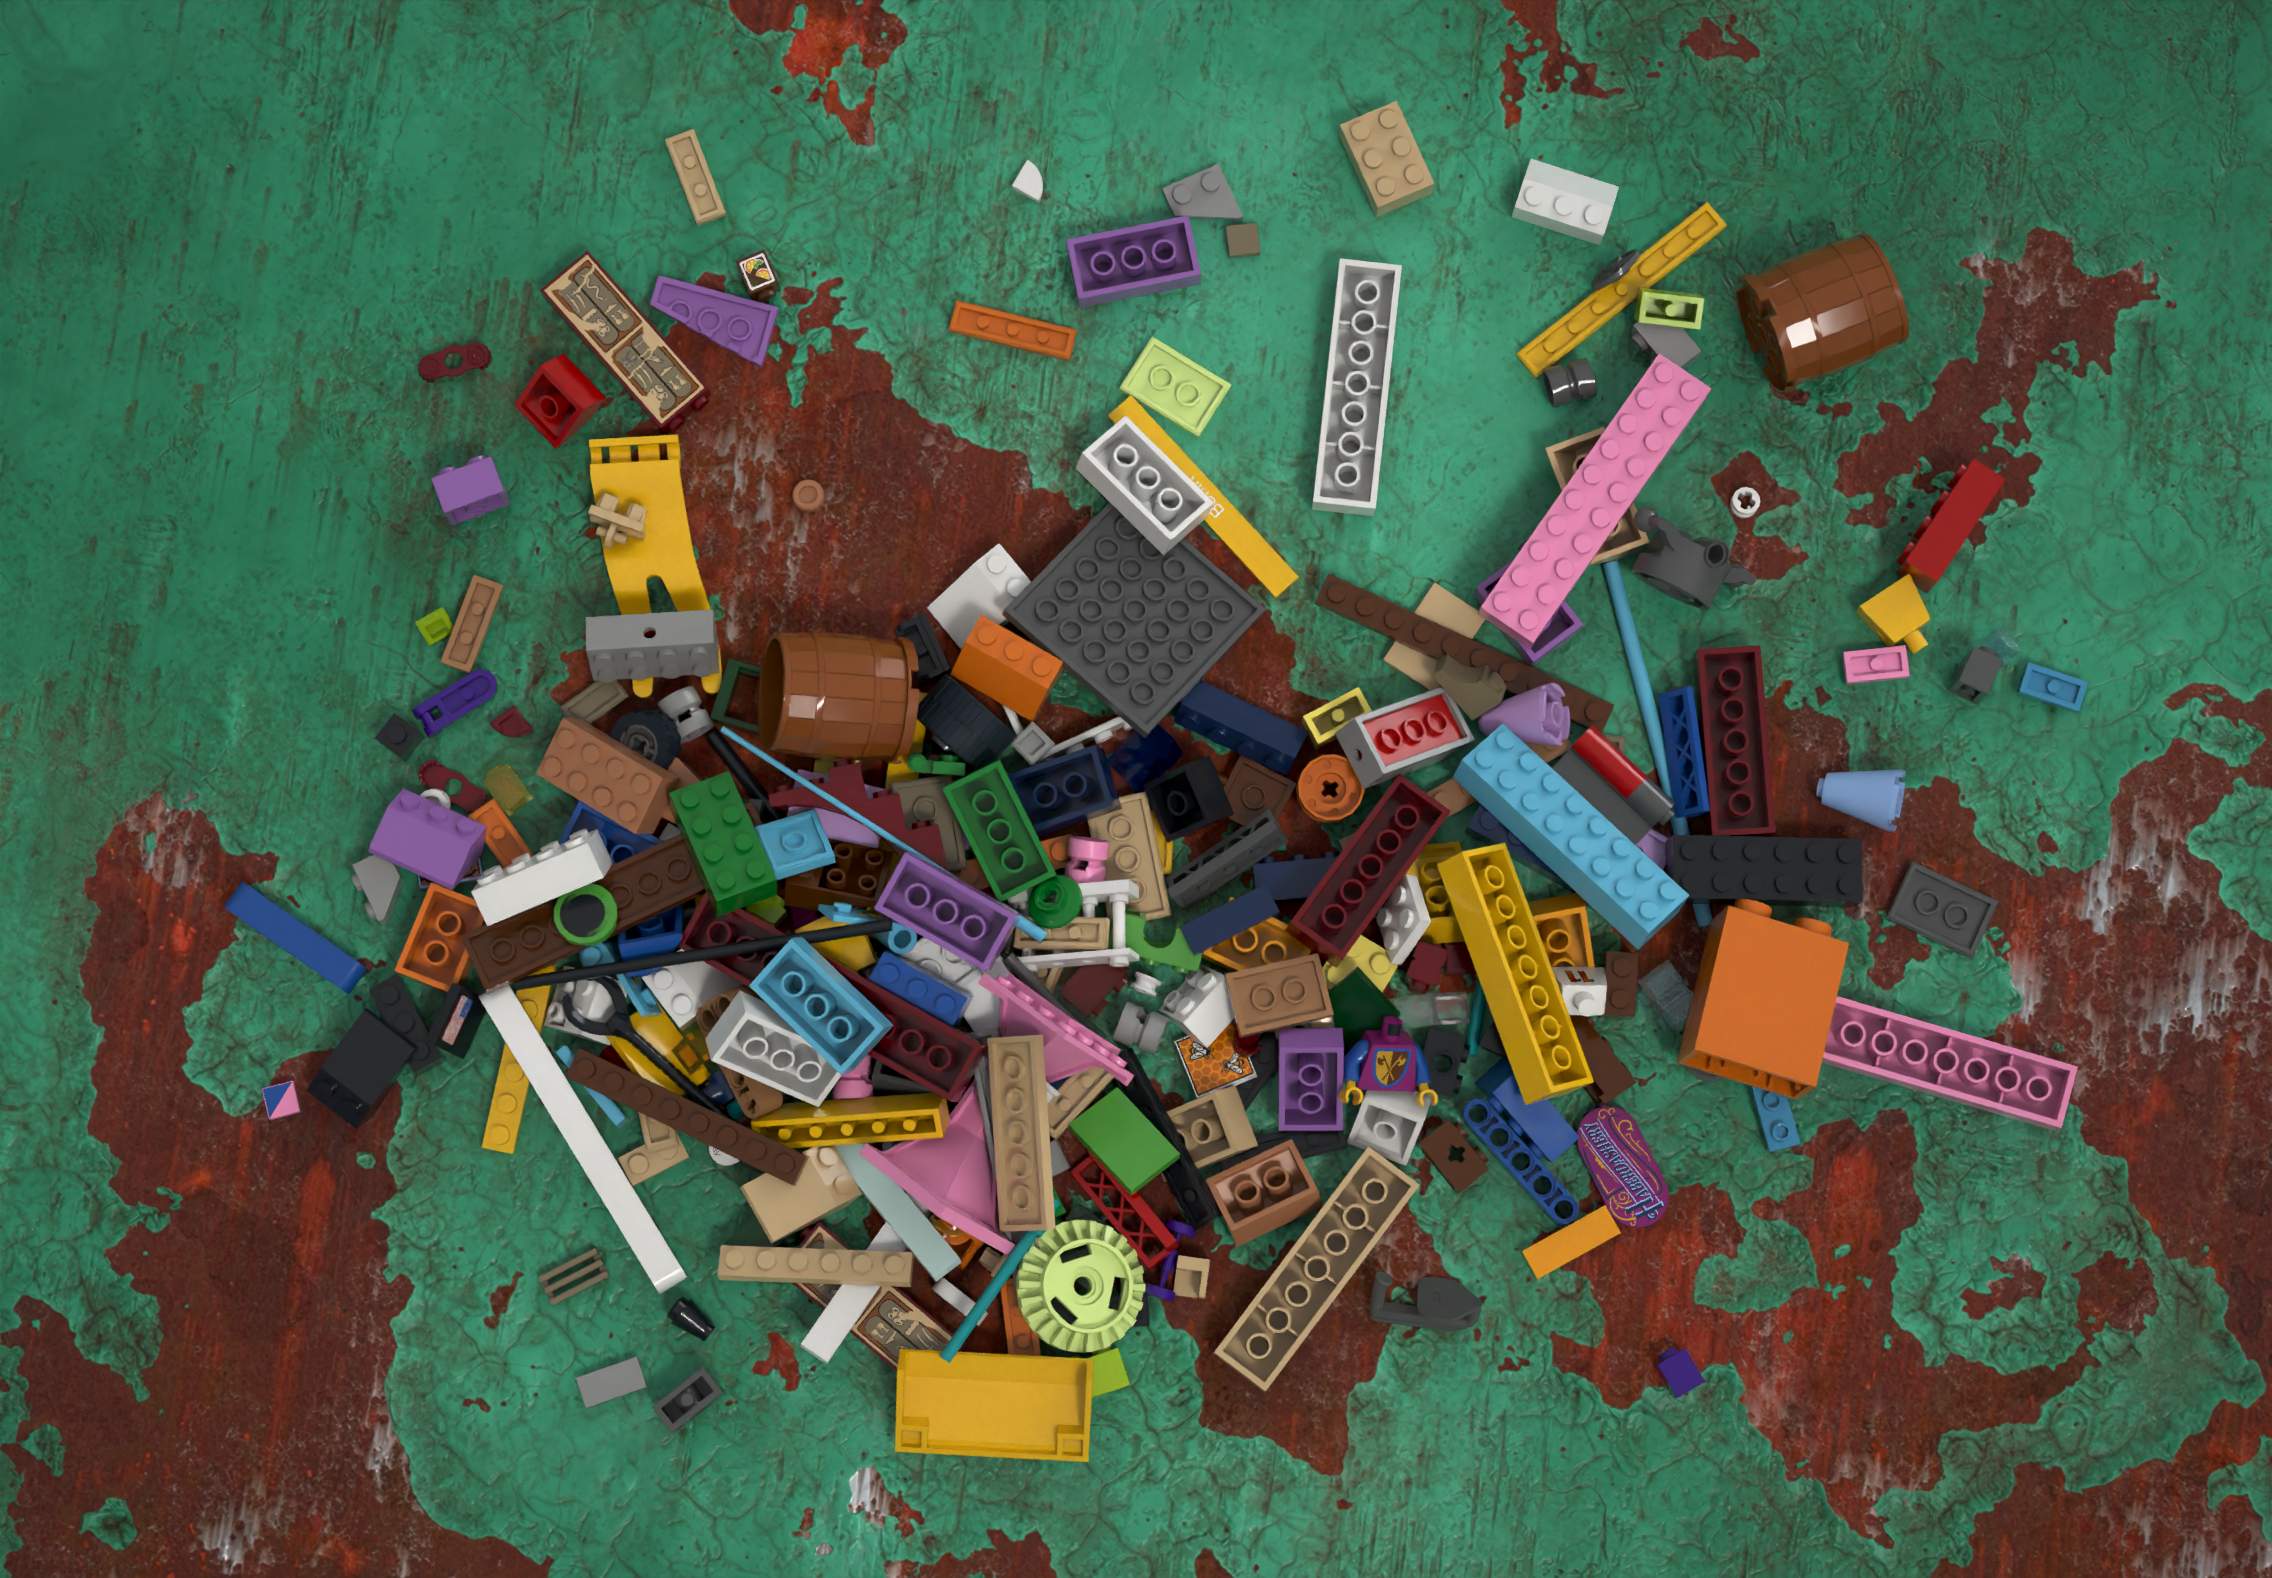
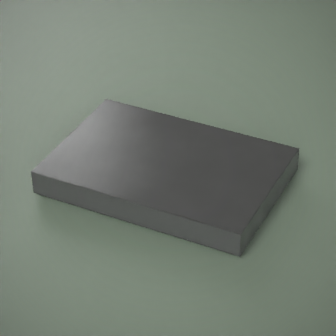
(1941, 910)

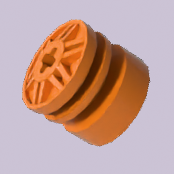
(1330, 770)

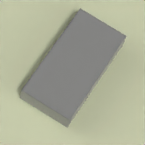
(611, 1382)

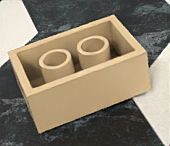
(1386, 159)

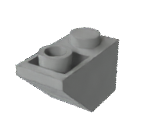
(1667, 340)
(381, 884)

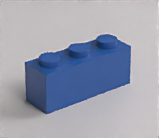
(921, 987)

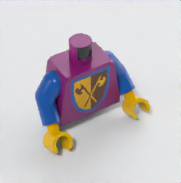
(1386, 1062)

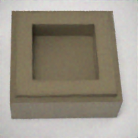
(1243, 240)

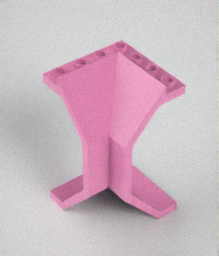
(956, 1171)

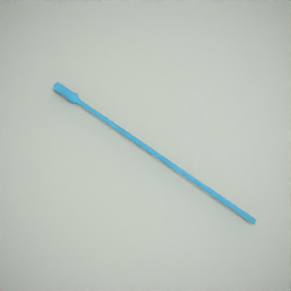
(1023, 924)

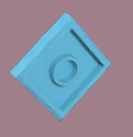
(795, 844)

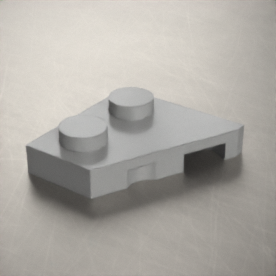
(1203, 196)

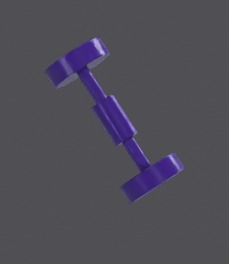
(1169, 1262)

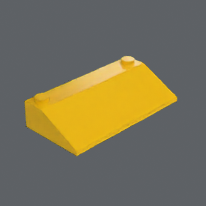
(994, 1405)

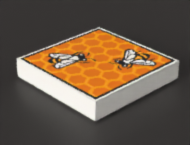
(1214, 1066)

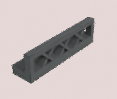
(1226, 860)

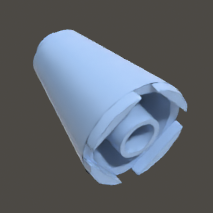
(1865, 795)

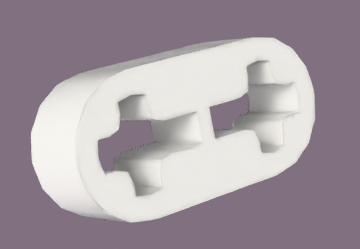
(955, 1297)

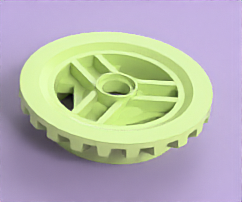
(1044, 1276)

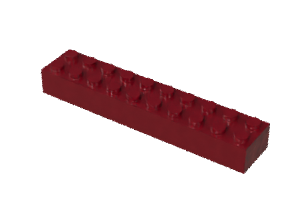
(916, 1045)

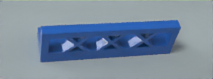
(1684, 753)

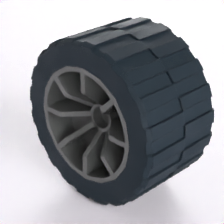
(963, 724)

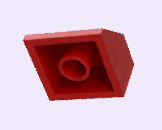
(559, 400)

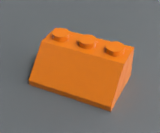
(1007, 668)

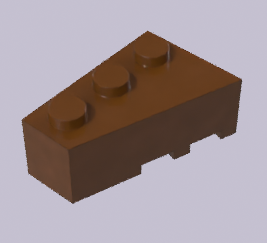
(1608, 1073)

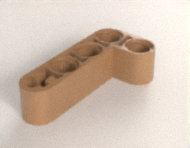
(753, 1096)

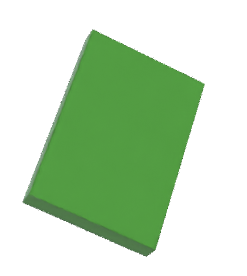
(1124, 1141)

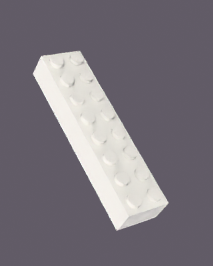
(1356, 387)

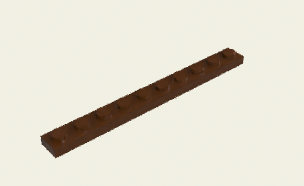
(1438, 641)

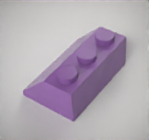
(428, 839)

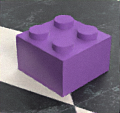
(470, 490)

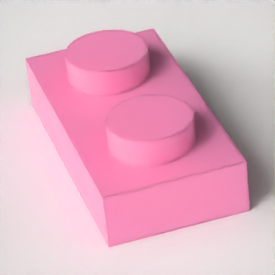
(1875, 665)

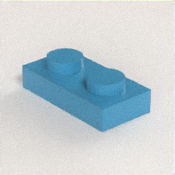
(2052, 687)

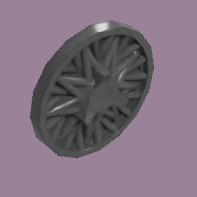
(1615, 270)

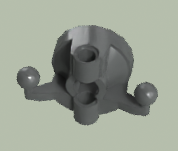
(1685, 567)

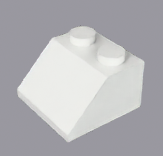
(1389, 1123)

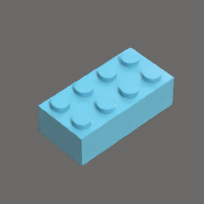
(821, 1005)

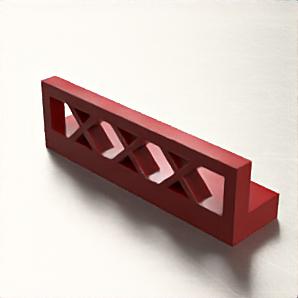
(1138, 1207)

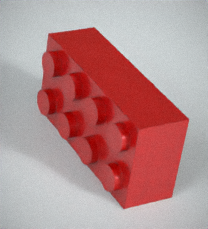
(1952, 522)

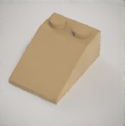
(1213, 1127)
(820, 1191)

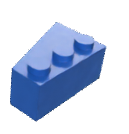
(1537, 1122)

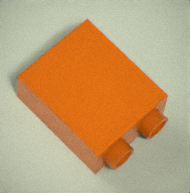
(1763, 1000)

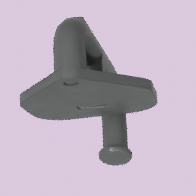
(1440, 1305)

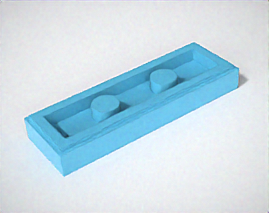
(604, 1102)

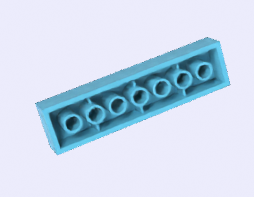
(1570, 836)

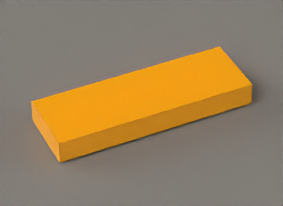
(1570, 1242)

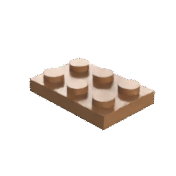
(1278, 995)

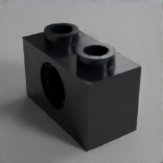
(1449, 1045)

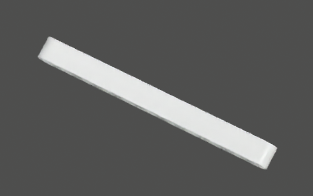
(583, 1138)

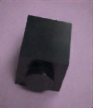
(399, 737)

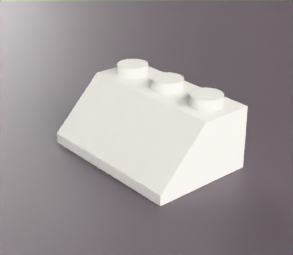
(1565, 202)

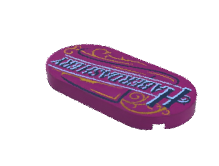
(1622, 1167)

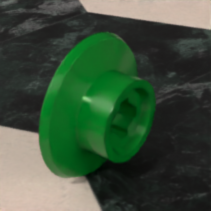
(1065, 907)

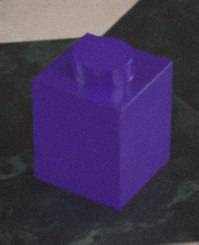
(1678, 1372)

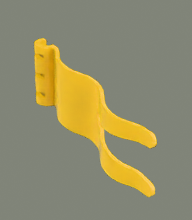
(667, 544)

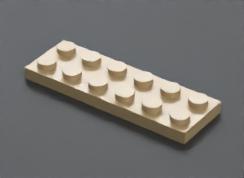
(1021, 1133)

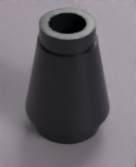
(690, 1318)

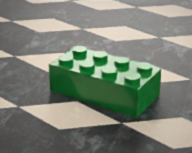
(999, 831)
(723, 843)

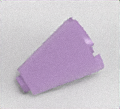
(1532, 716)

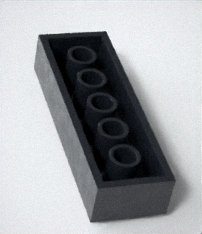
(1767, 870)

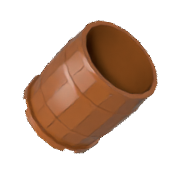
(1823, 311)
(838, 696)

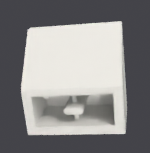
(589, 1000)
(1200, 1005)

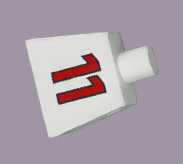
(1582, 989)

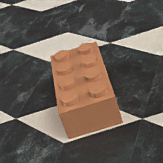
(607, 776)

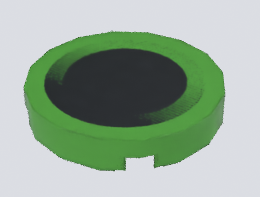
(586, 915)

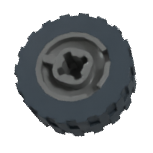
(651, 730)

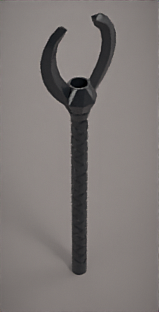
(621, 1026)

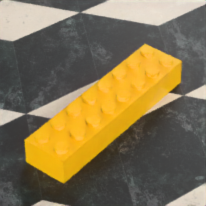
(1515, 973)

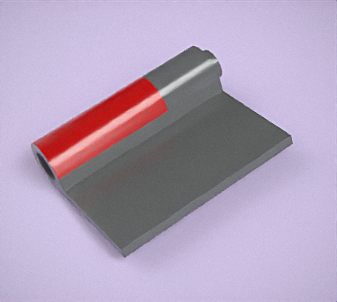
(1614, 785)

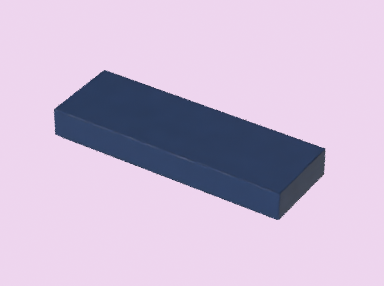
(1229, 920)

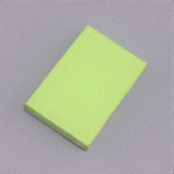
(1175, 387)

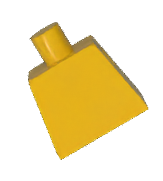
(1897, 615)

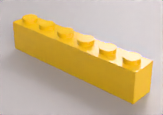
(856, 1120)

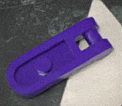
(456, 701)

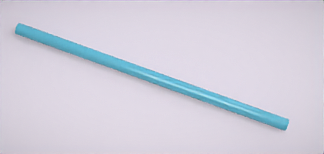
(1647, 703)

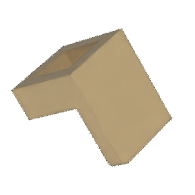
(1191, 1277)

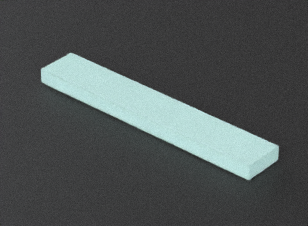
(900, 1213)

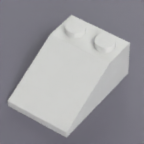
(979, 591)
(686, 988)

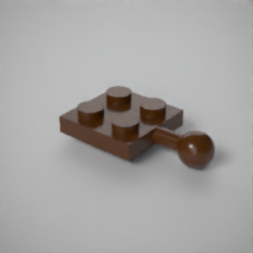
(1254, 790)

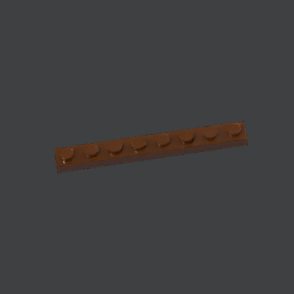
(687, 1116)

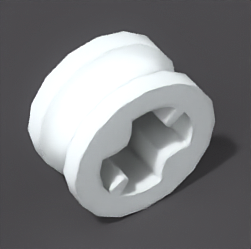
(1735, 503)
(1145, 984)

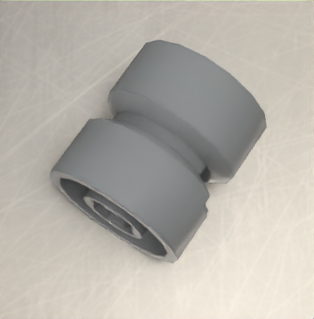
(680, 705)
(1140, 1028)

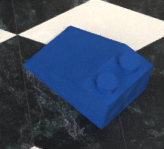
(617, 839)

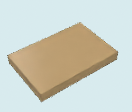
(1446, 611)

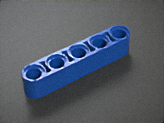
(295, 937)
(1535, 1168)

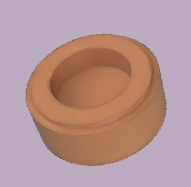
(808, 496)

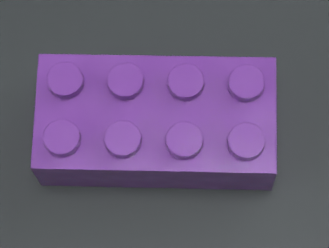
(1133, 261)
(947, 911)

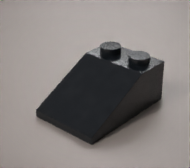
(362, 1069)

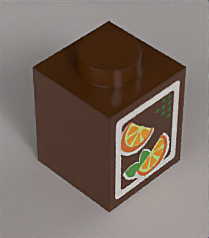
(758, 276)

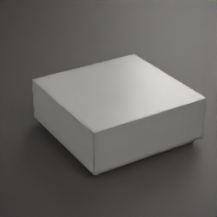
(1032, 744)

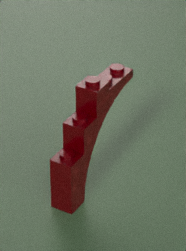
(883, 810)

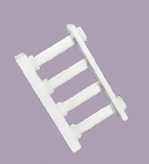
(1118, 894)

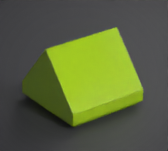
(435, 626)

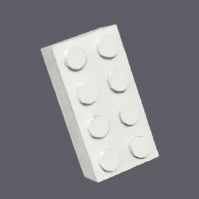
(1144, 485)
(541, 877)
(767, 1049)

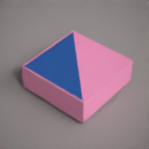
(281, 1100)

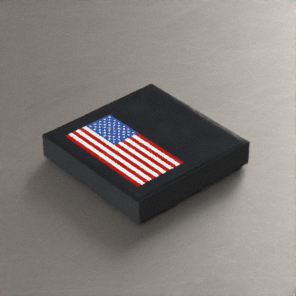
(457, 1021)

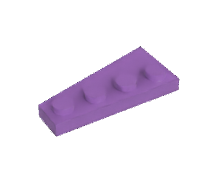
(723, 318)

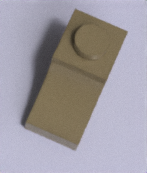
(1470, 687)

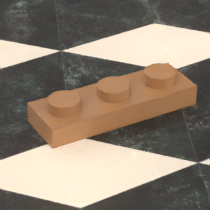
(472, 624)

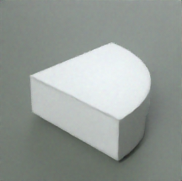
(1029, 182)

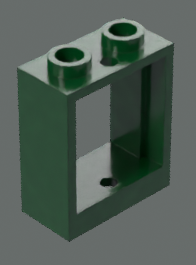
(726, 694)

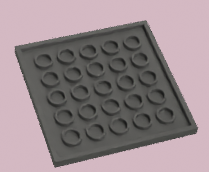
(1133, 619)

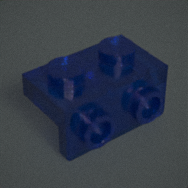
(1145, 758)

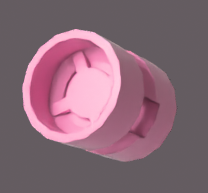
(1086, 849)
(856, 1083)

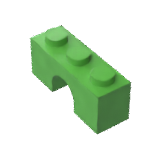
(1172, 951)

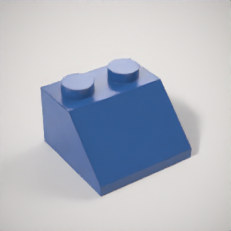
(652, 938)

